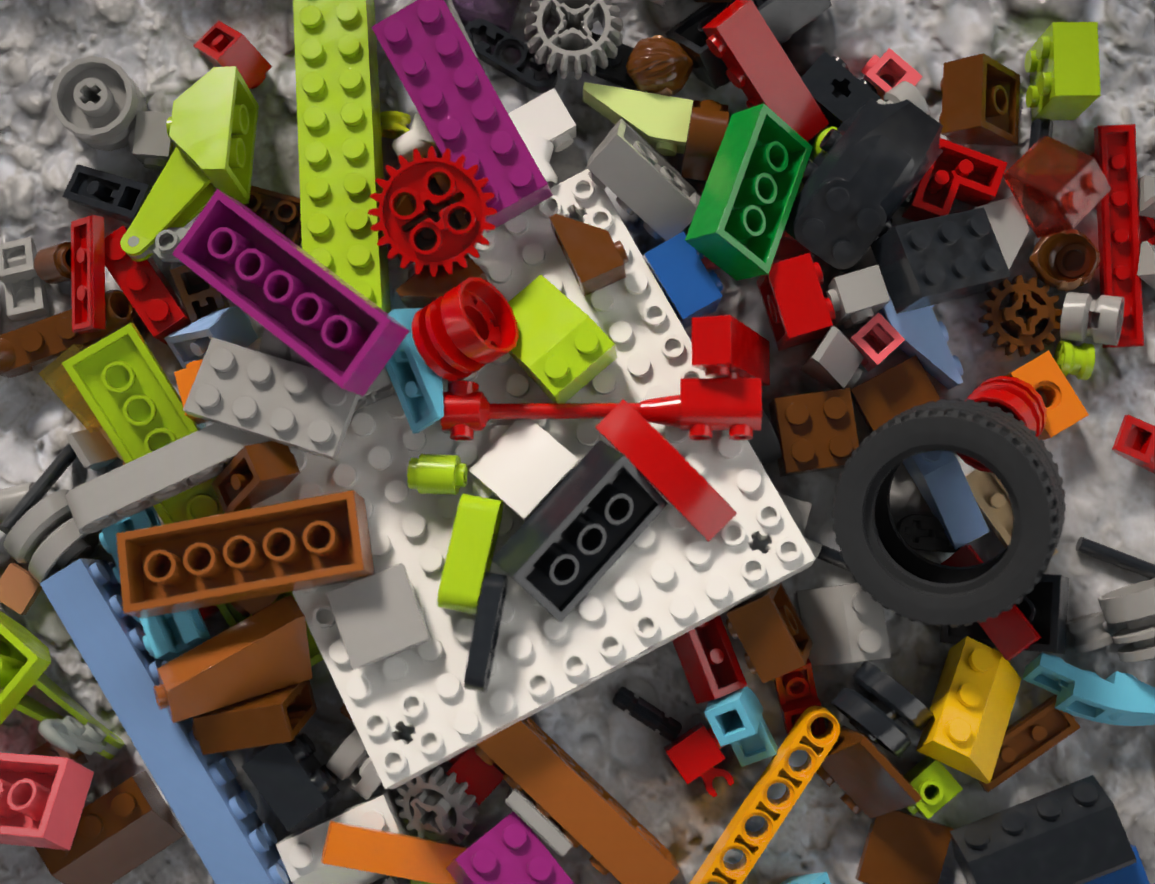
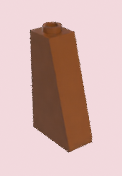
(238, 664)

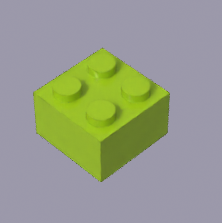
(1063, 71)

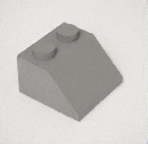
(843, 625)

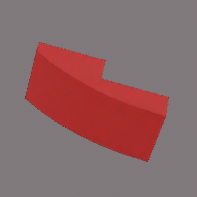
(795, 694)

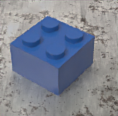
(684, 279)

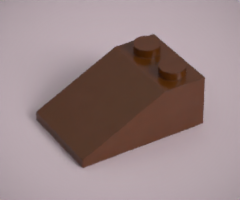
(865, 776)

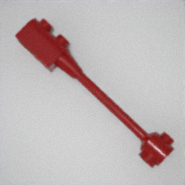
(700, 409)

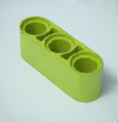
(469, 553)

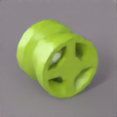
(1075, 359)

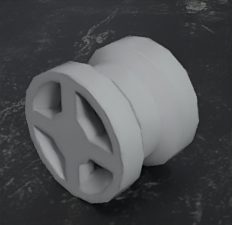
(1089, 632)

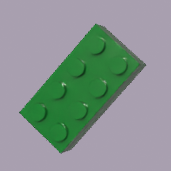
(749, 193)

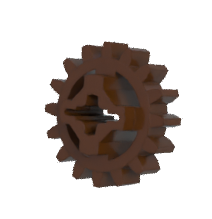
(1022, 300)

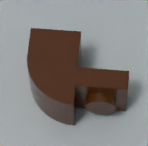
(704, 138)

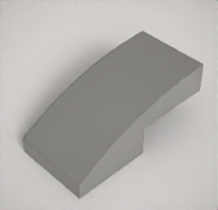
(23, 287)

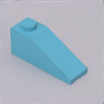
(414, 382)

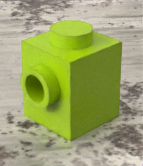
(934, 786)

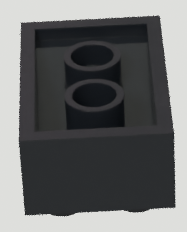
(1044, 609)

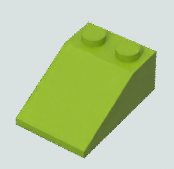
(557, 341)

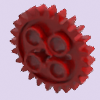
(415, 180)

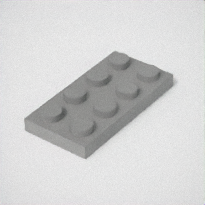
(271, 399)

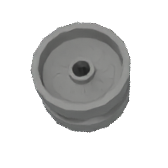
(97, 102)
(49, 538)

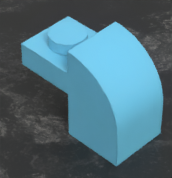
(739, 722)

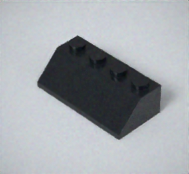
(781, 16)
(580, 530)
(1046, 840)

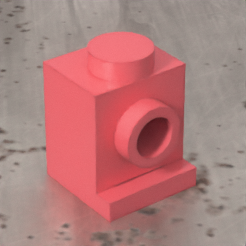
(891, 68)
(876, 341)

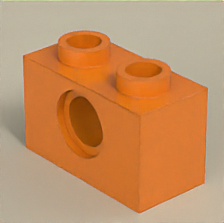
(1062, 402)

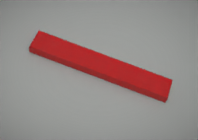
(1120, 227)

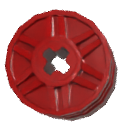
(465, 329)
(1012, 397)

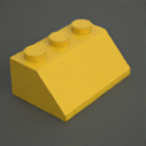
(971, 709)

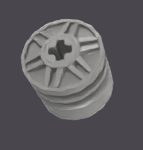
(1136, 608)

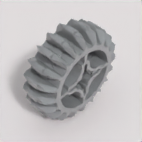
(573, 15)

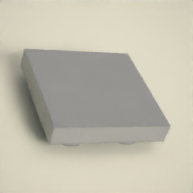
(378, 616)

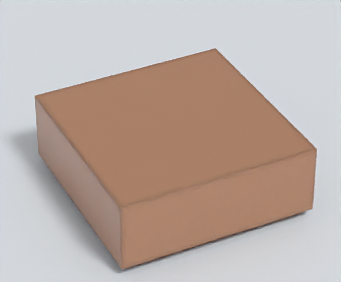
(18, 589)

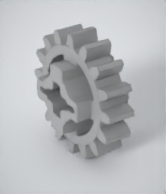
(437, 806)

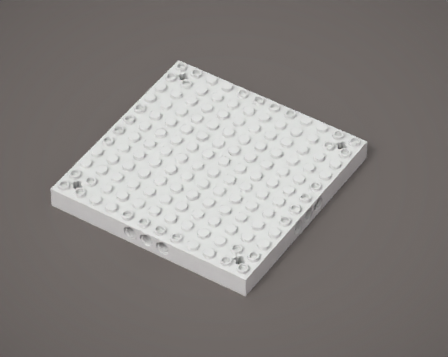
(648, 596)

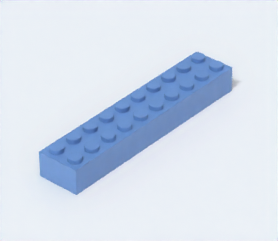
(197, 786)

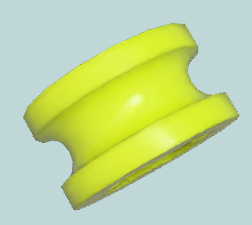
(394, 123)

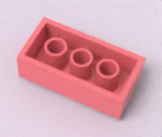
(41, 800)

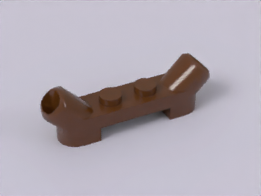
(54, 335)

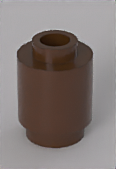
(54, 263)

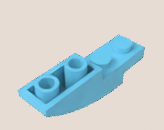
(1082, 693)

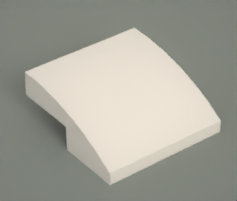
(524, 467)

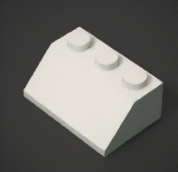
(303, 849)

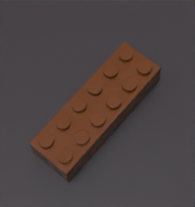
(244, 554)
(578, 804)

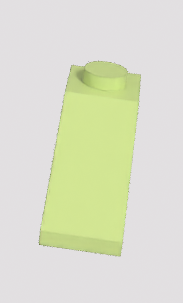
(655, 117)

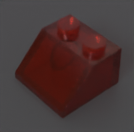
(1055, 185)

